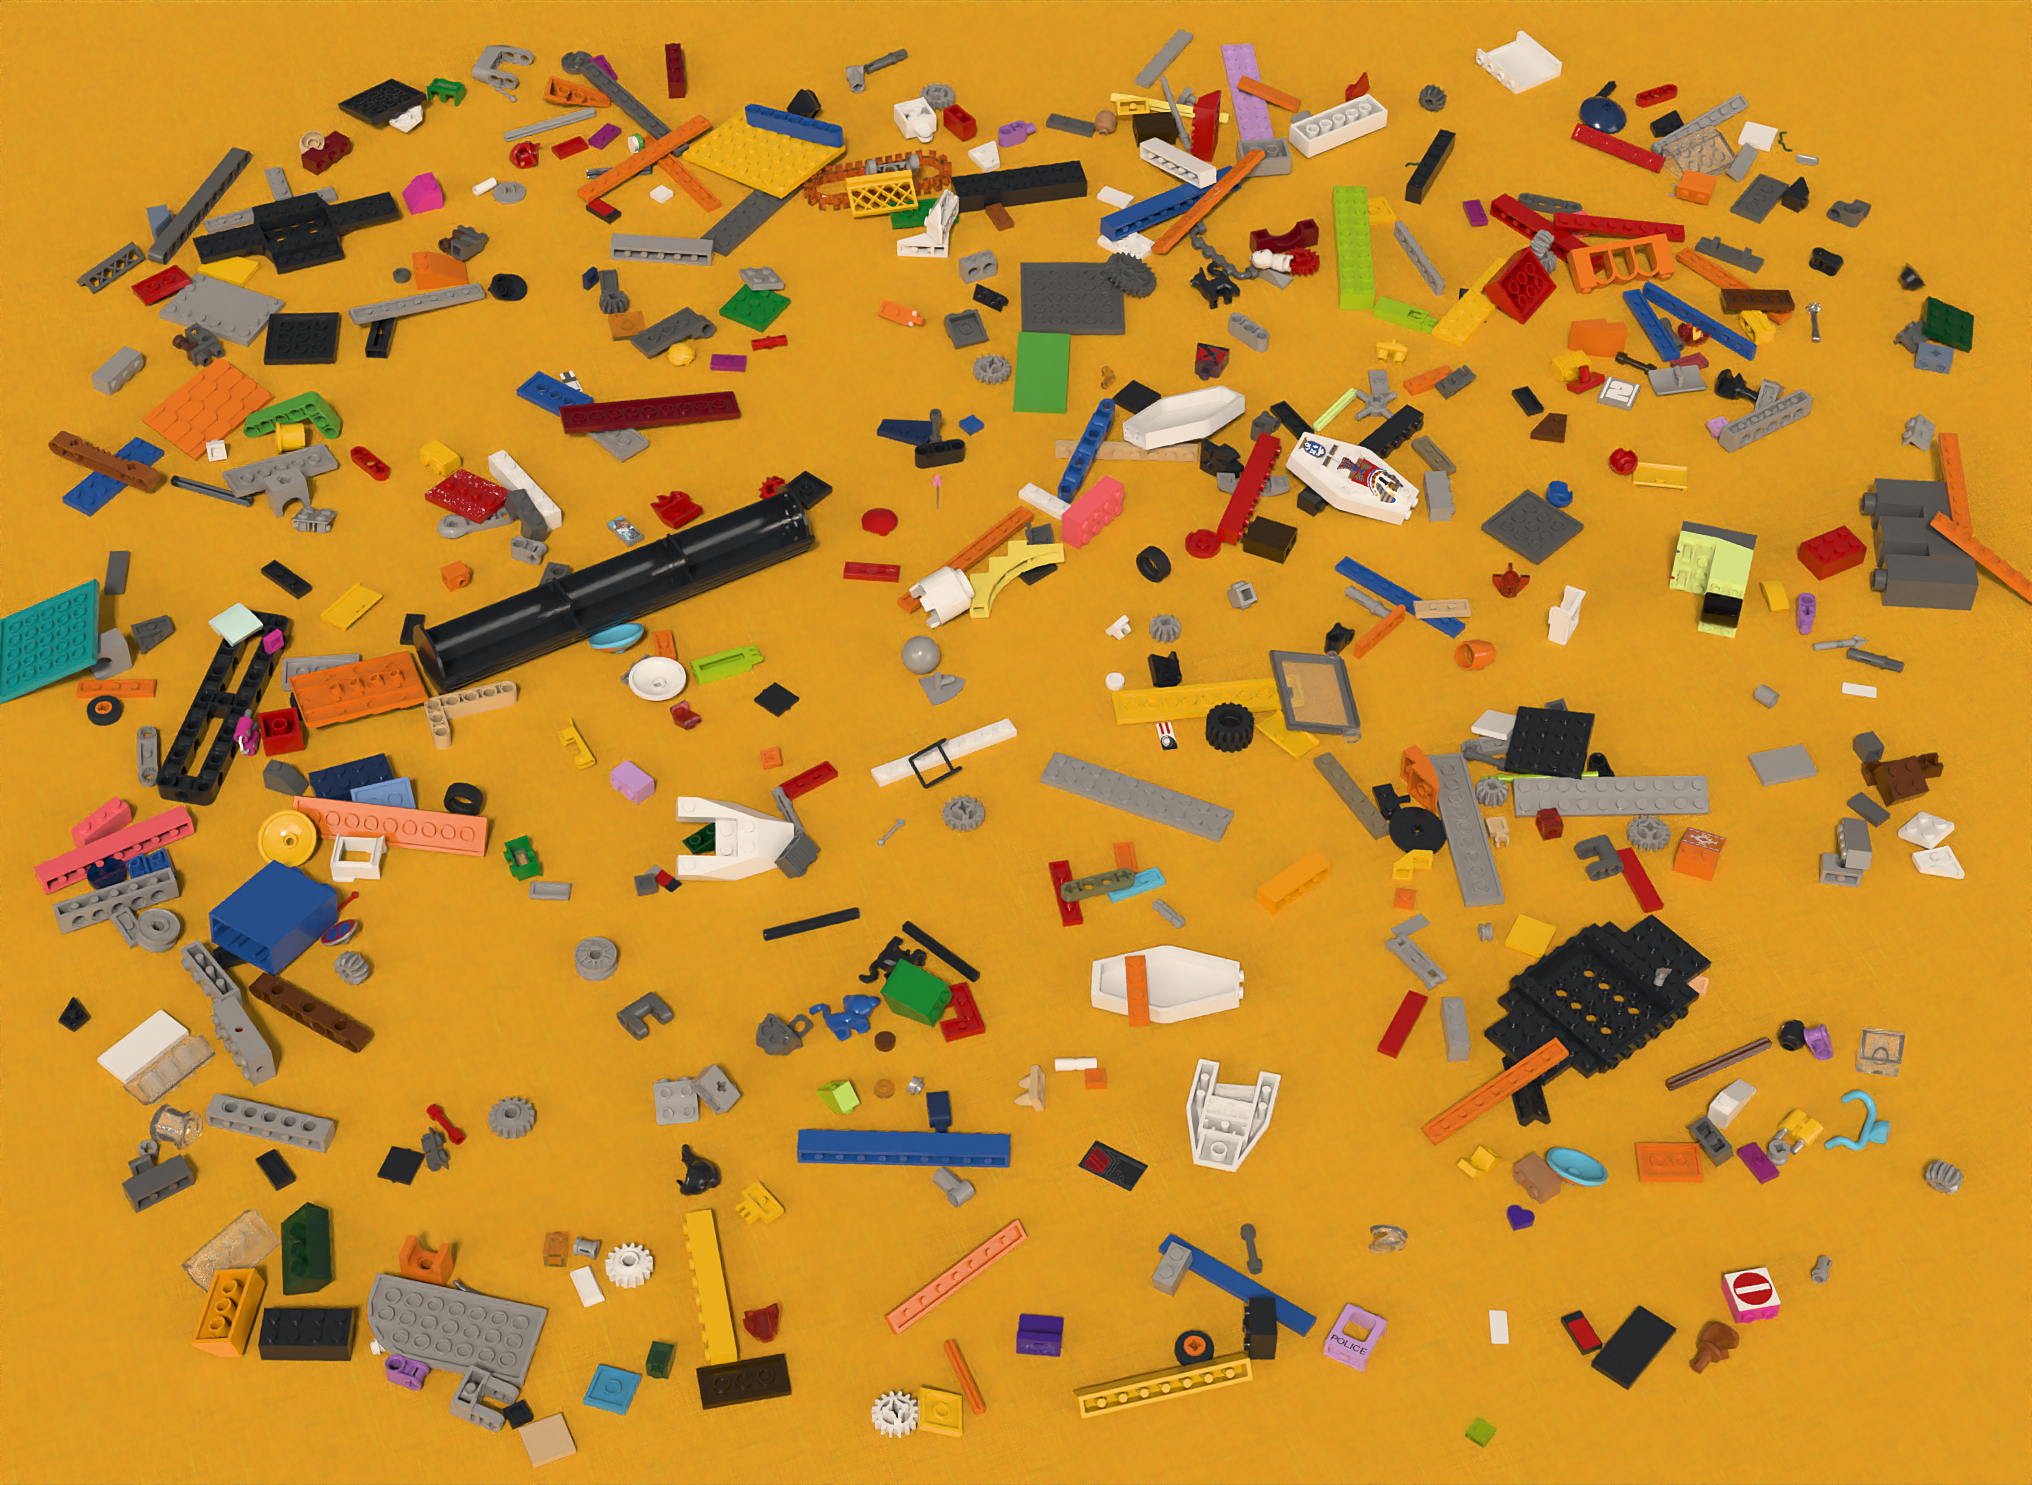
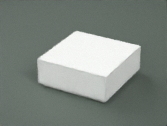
(661, 194)

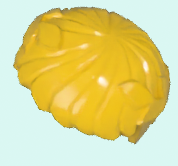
(680, 354)

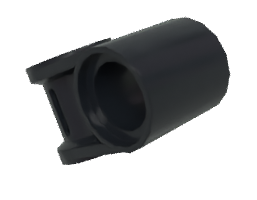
(1826, 262)
(1338, 638)
(1599, 763)

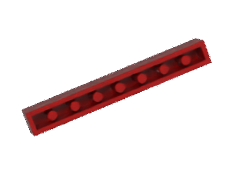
(1529, 223)
(1248, 489)

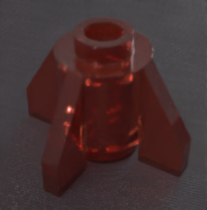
(1510, 583)
(762, 1323)

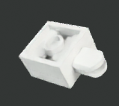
(915, 119)

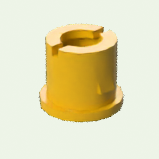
(289, 436)

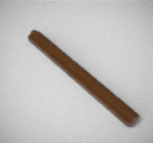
(1718, 1063)

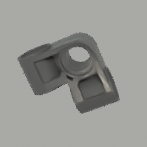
(1849, 214)

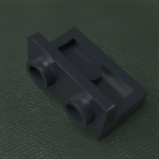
(1165, 670)

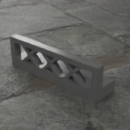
(106, 264)

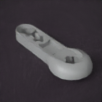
(456, 525)

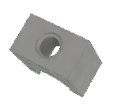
(285, 486)
(112, 655)

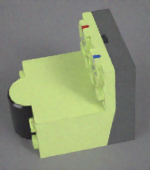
(1714, 565)

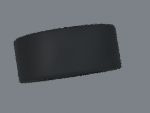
(1159, 559)
(466, 791)

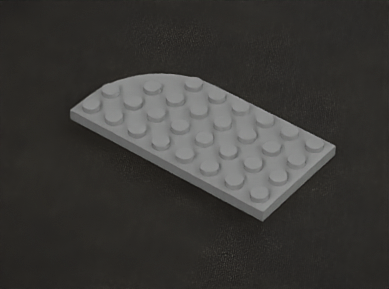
(454, 1328)

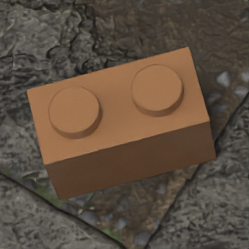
(1537, 1178)

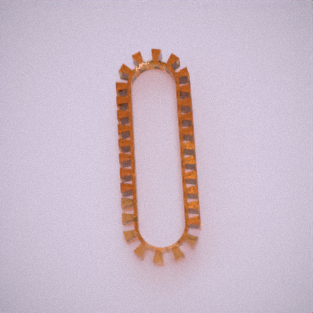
(936, 181)

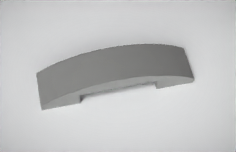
(1274, 486)

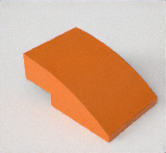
(1597, 337)
(1420, 777)

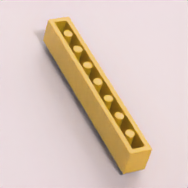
(711, 1288)
(1162, 1385)

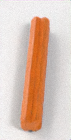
(964, 1377)

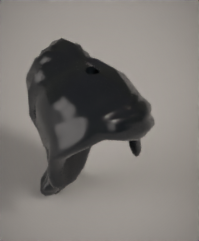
(700, 1174)

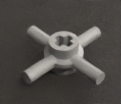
(1375, 404)

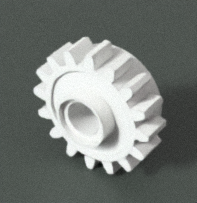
(629, 1266)

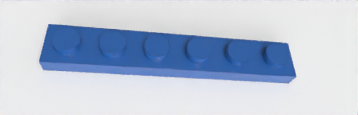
(1651, 325)

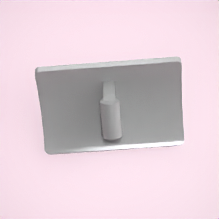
(1676, 380)

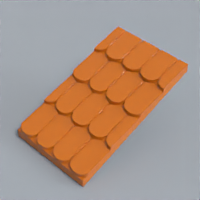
(207, 408)
(358, 689)

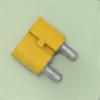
(1800, 1128)

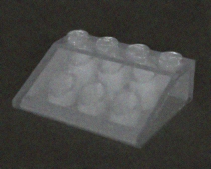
(1700, 152)

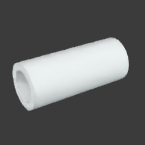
(484, 186)

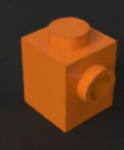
(455, 575)

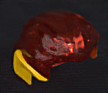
(1692, 335)

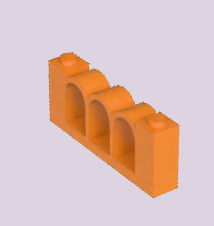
(1658, 252)

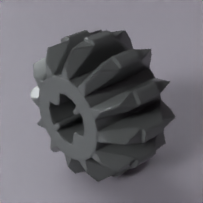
(1432, 98)
(613, 302)

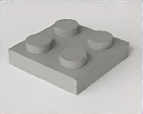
(761, 278)

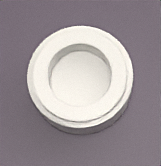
(1115, 681)

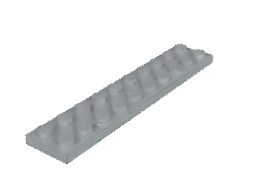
(1612, 796)
(1137, 797)
(1466, 832)

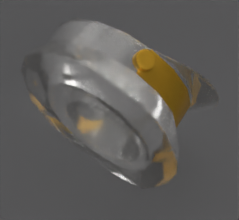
(1387, 1238)

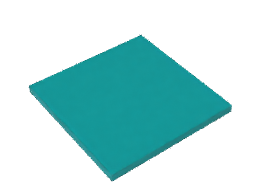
(49, 640)

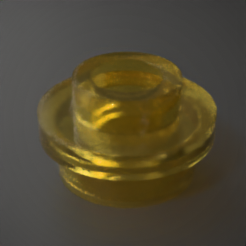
(884, 1089)

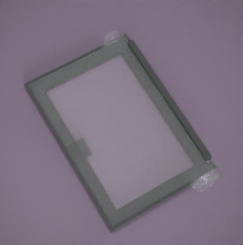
(1316, 693)

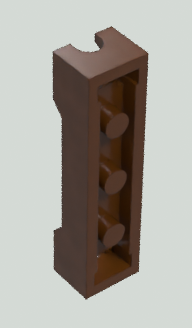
(1927, 762)

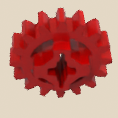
(1303, 261)

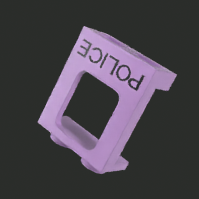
(1351, 1351)

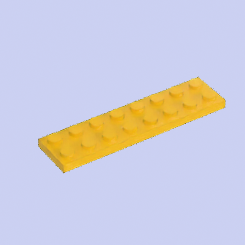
(1469, 311)

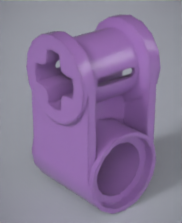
(1819, 1042)
(409, 1373)

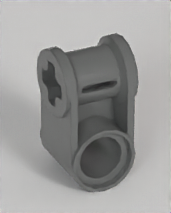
(1264, 423)

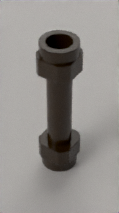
(1622, 358)

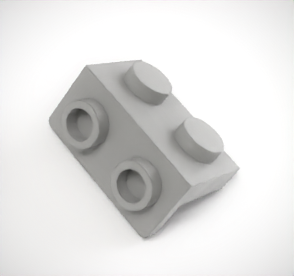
(1919, 432)

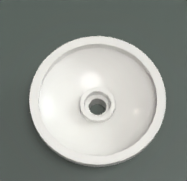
(657, 678)

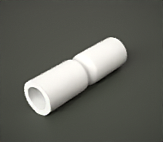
(1070, 1064)

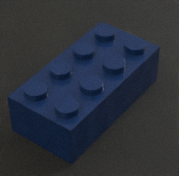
(340, 779)

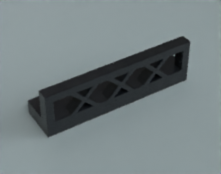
(1526, 1102)

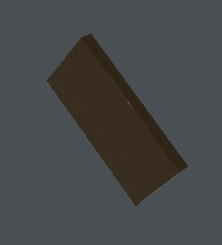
(743, 1381)

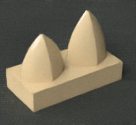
(1036, 1094)

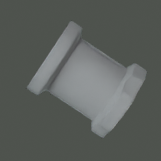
(586, 1248)

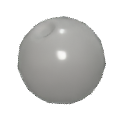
(920, 654)

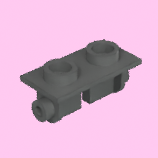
(434, 1143)

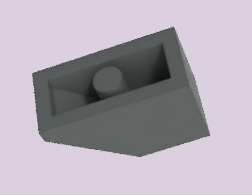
(284, 779)

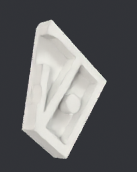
(986, 156)

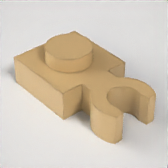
(1498, 828)

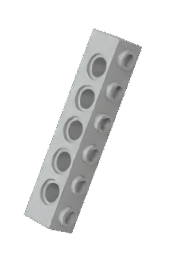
(1765, 420)
(102, 903)
(270, 1123)

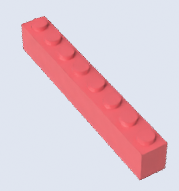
(120, 845)

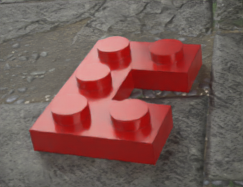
(968, 1018)

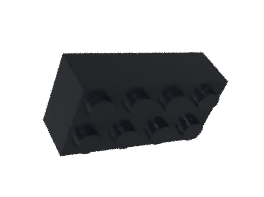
(307, 1334)

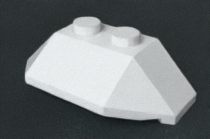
(942, 216)

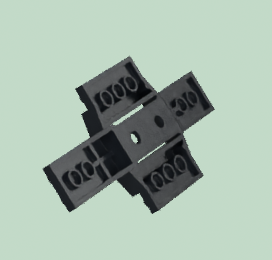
(299, 246)

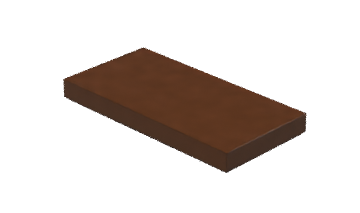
(1757, 299)

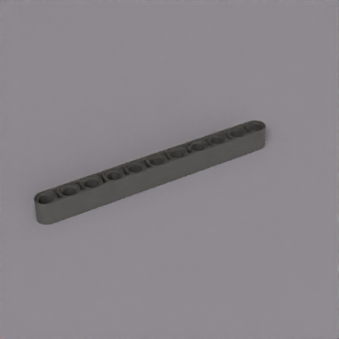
(199, 206)

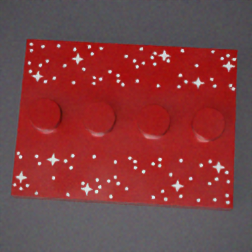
(468, 496)

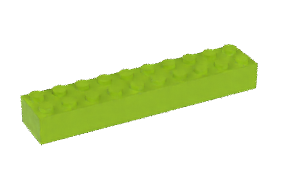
(1353, 248)

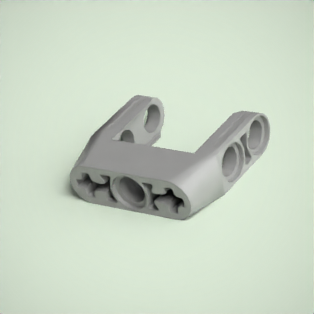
(491, 59)
(911, 163)

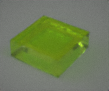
(1480, 1432)

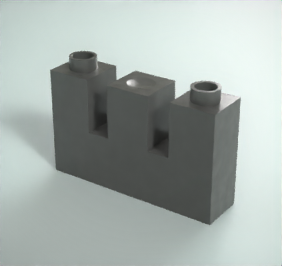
(1916, 560)

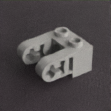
(470, 1392)

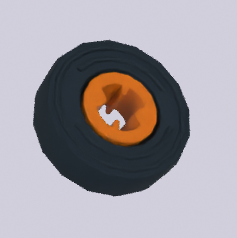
(103, 718)

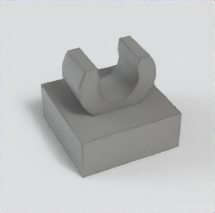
(1185, 97)

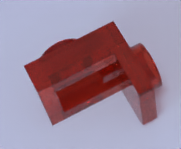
(683, 716)

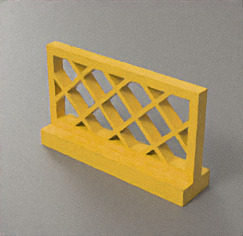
(879, 183)

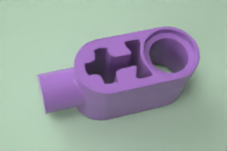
(1014, 133)
(1805, 612)

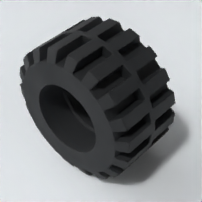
(1229, 727)

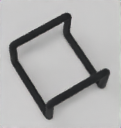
(952, 770)

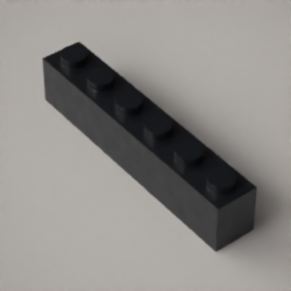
(1430, 166)

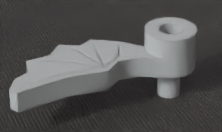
(1661, 975)

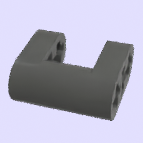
(1610, 861)
(648, 1004)

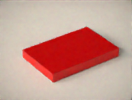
(161, 284)

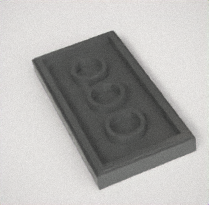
(1759, 198)

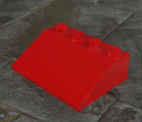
(1520, 285)

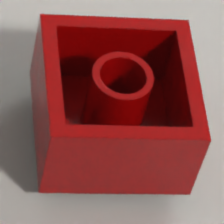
(281, 731)

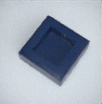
(590, 278)

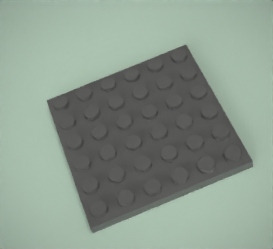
(1070, 299)

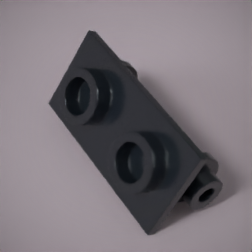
(989, 298)

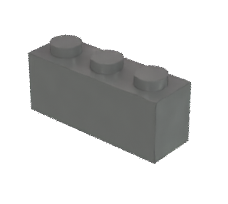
(158, 1183)

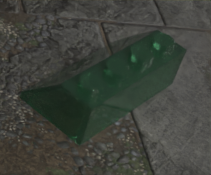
(306, 1250)

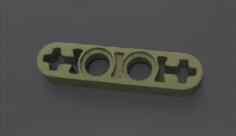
(1096, 882)

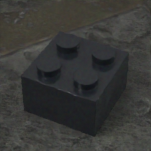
(1260, 1328)

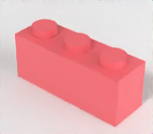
(102, 823)

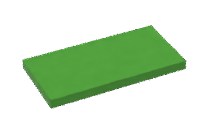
(1041, 372)

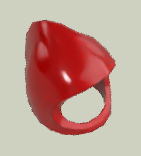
(524, 152)

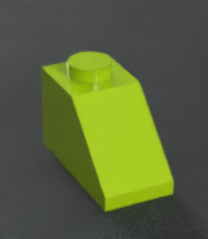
(838, 1096)

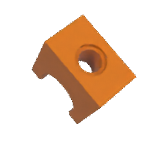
(425, 1266)

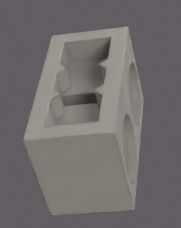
(977, 266)

